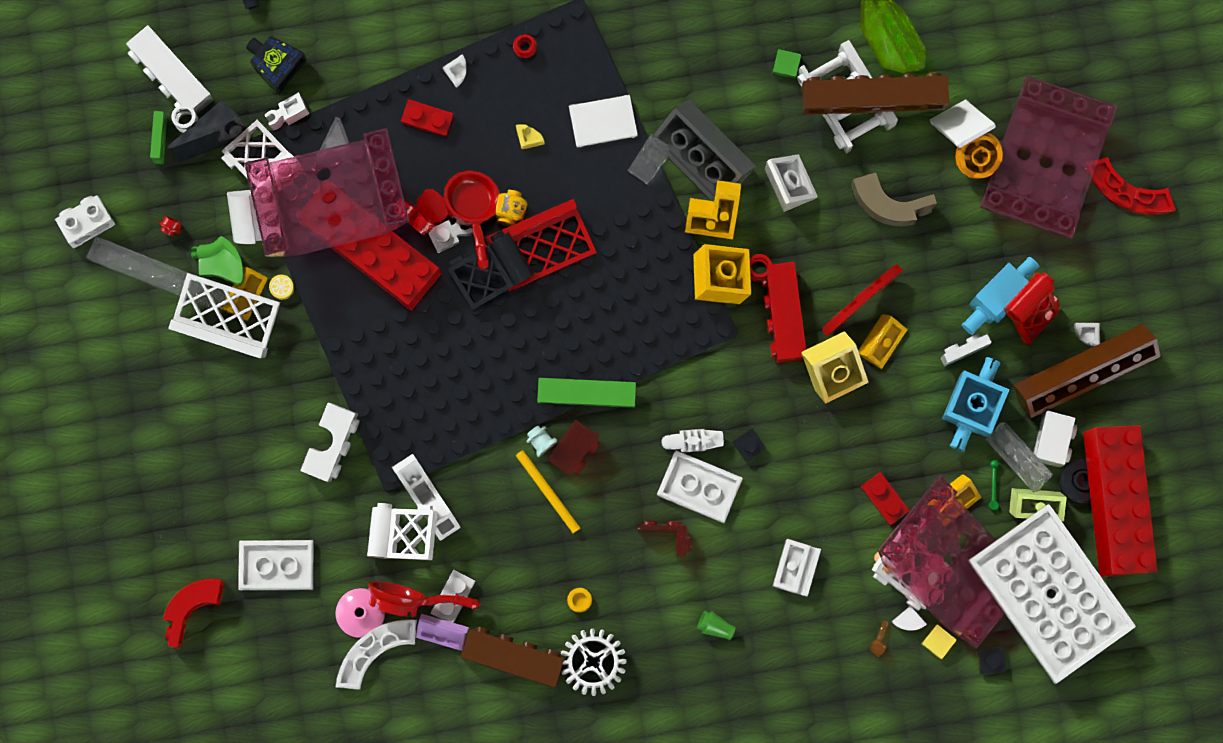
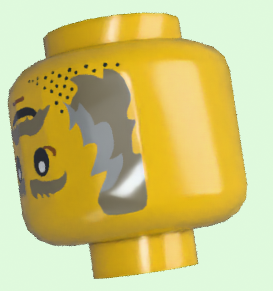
(510, 208)

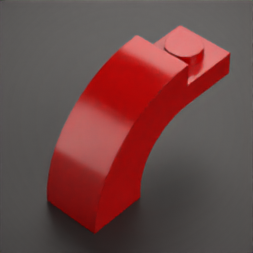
(185, 602)

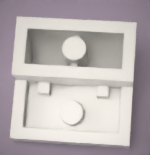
(243, 217)

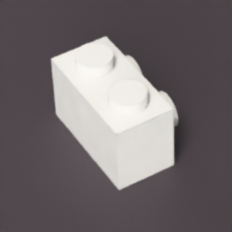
(84, 221)

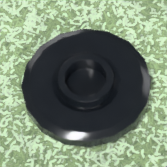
(1075, 481)

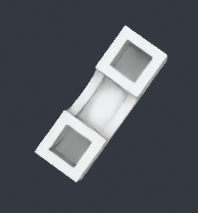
(341, 424)

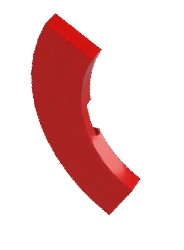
(1127, 196)
(868, 293)

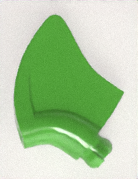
(220, 261)

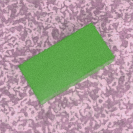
(158, 137)

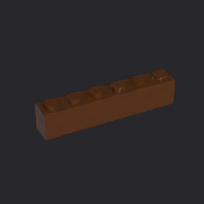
(875, 94)
(1087, 370)

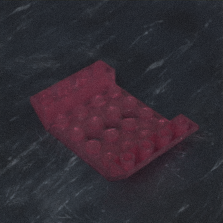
(1056, 126)
(291, 201)
(918, 549)

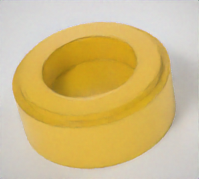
(579, 600)

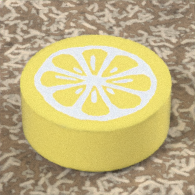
(281, 287)

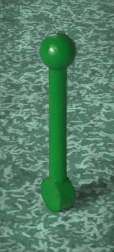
(993, 505)

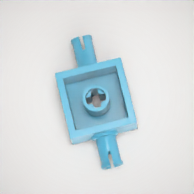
(993, 298)
(989, 398)

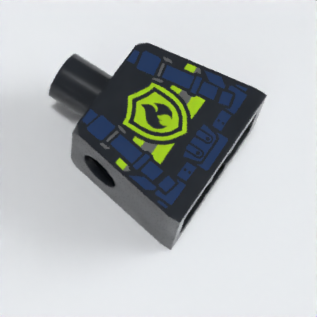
(275, 61)

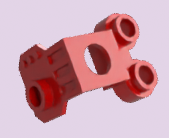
(429, 210)

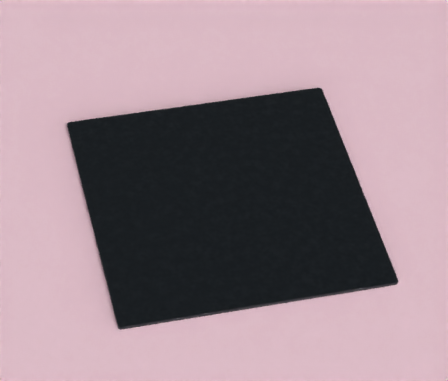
(468, 378)

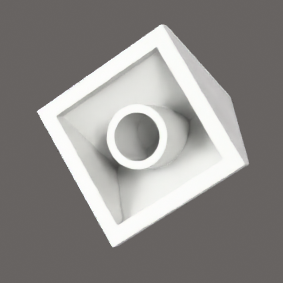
(790, 181)

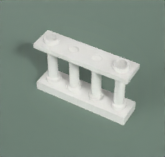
(849, 57)

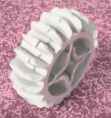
(579, 644)

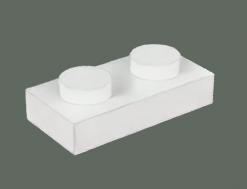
(957, 353)
(457, 584)

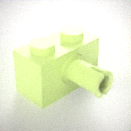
(1026, 502)

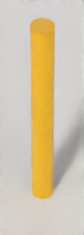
(548, 492)

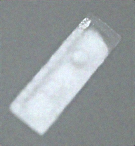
(1019, 457)

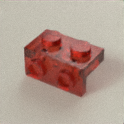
(573, 449)

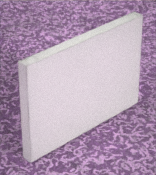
(603, 121)
(962, 123)

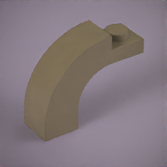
(884, 209)

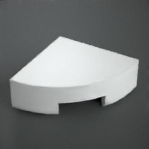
(456, 70)
(1088, 333)
(909, 620)

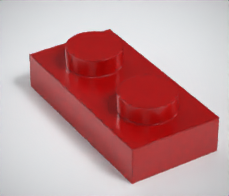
(427, 118)
(884, 498)

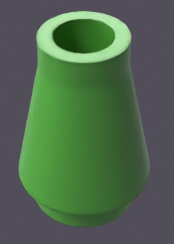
(714, 625)

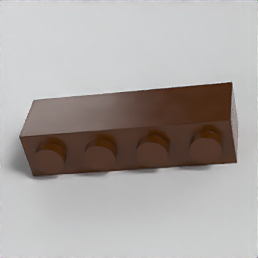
(512, 658)

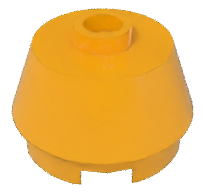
(980, 157)

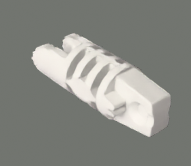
(693, 440)

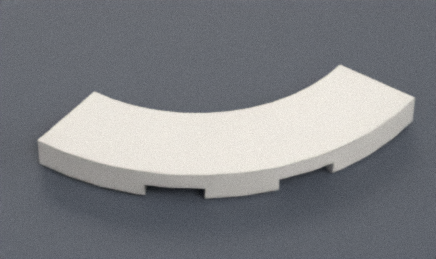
(370, 646)

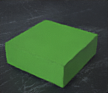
(786, 64)

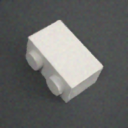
(1054, 439)

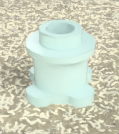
(540, 440)

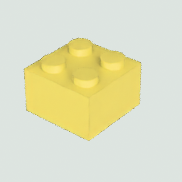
(835, 367)

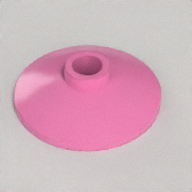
(346, 616)

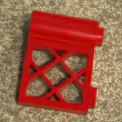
(1030, 300)

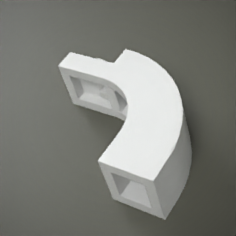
(424, 493)

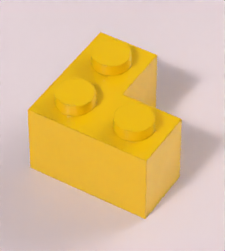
(715, 217)

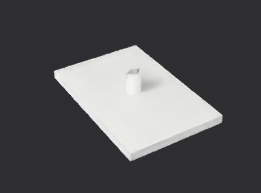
(1081, 610)

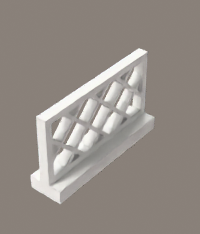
(219, 336)

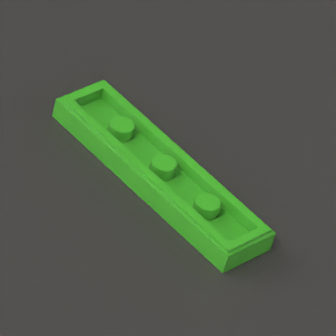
(586, 392)

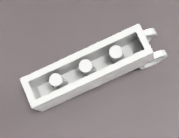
(171, 74)

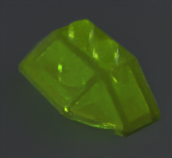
(892, 36)

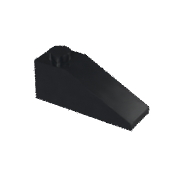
(210, 132)

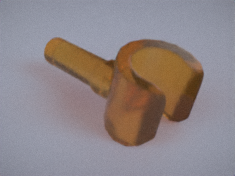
(877, 646)

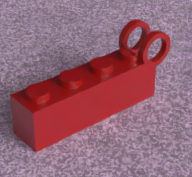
(784, 308)

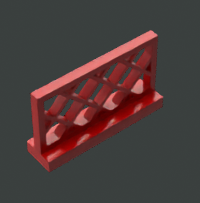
(538, 224)

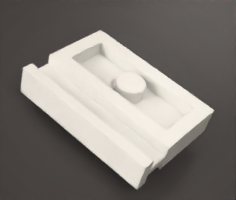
(796, 567)

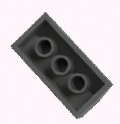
(702, 149)

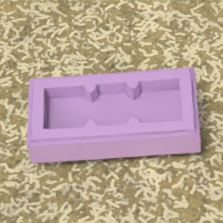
(442, 632)

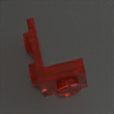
(683, 542)

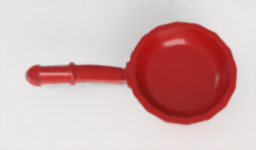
(472, 201)
(401, 599)

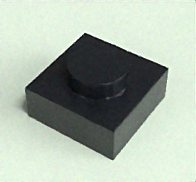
(749, 445)
(991, 660)

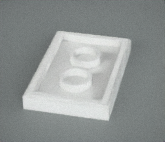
(699, 486)
(276, 565)

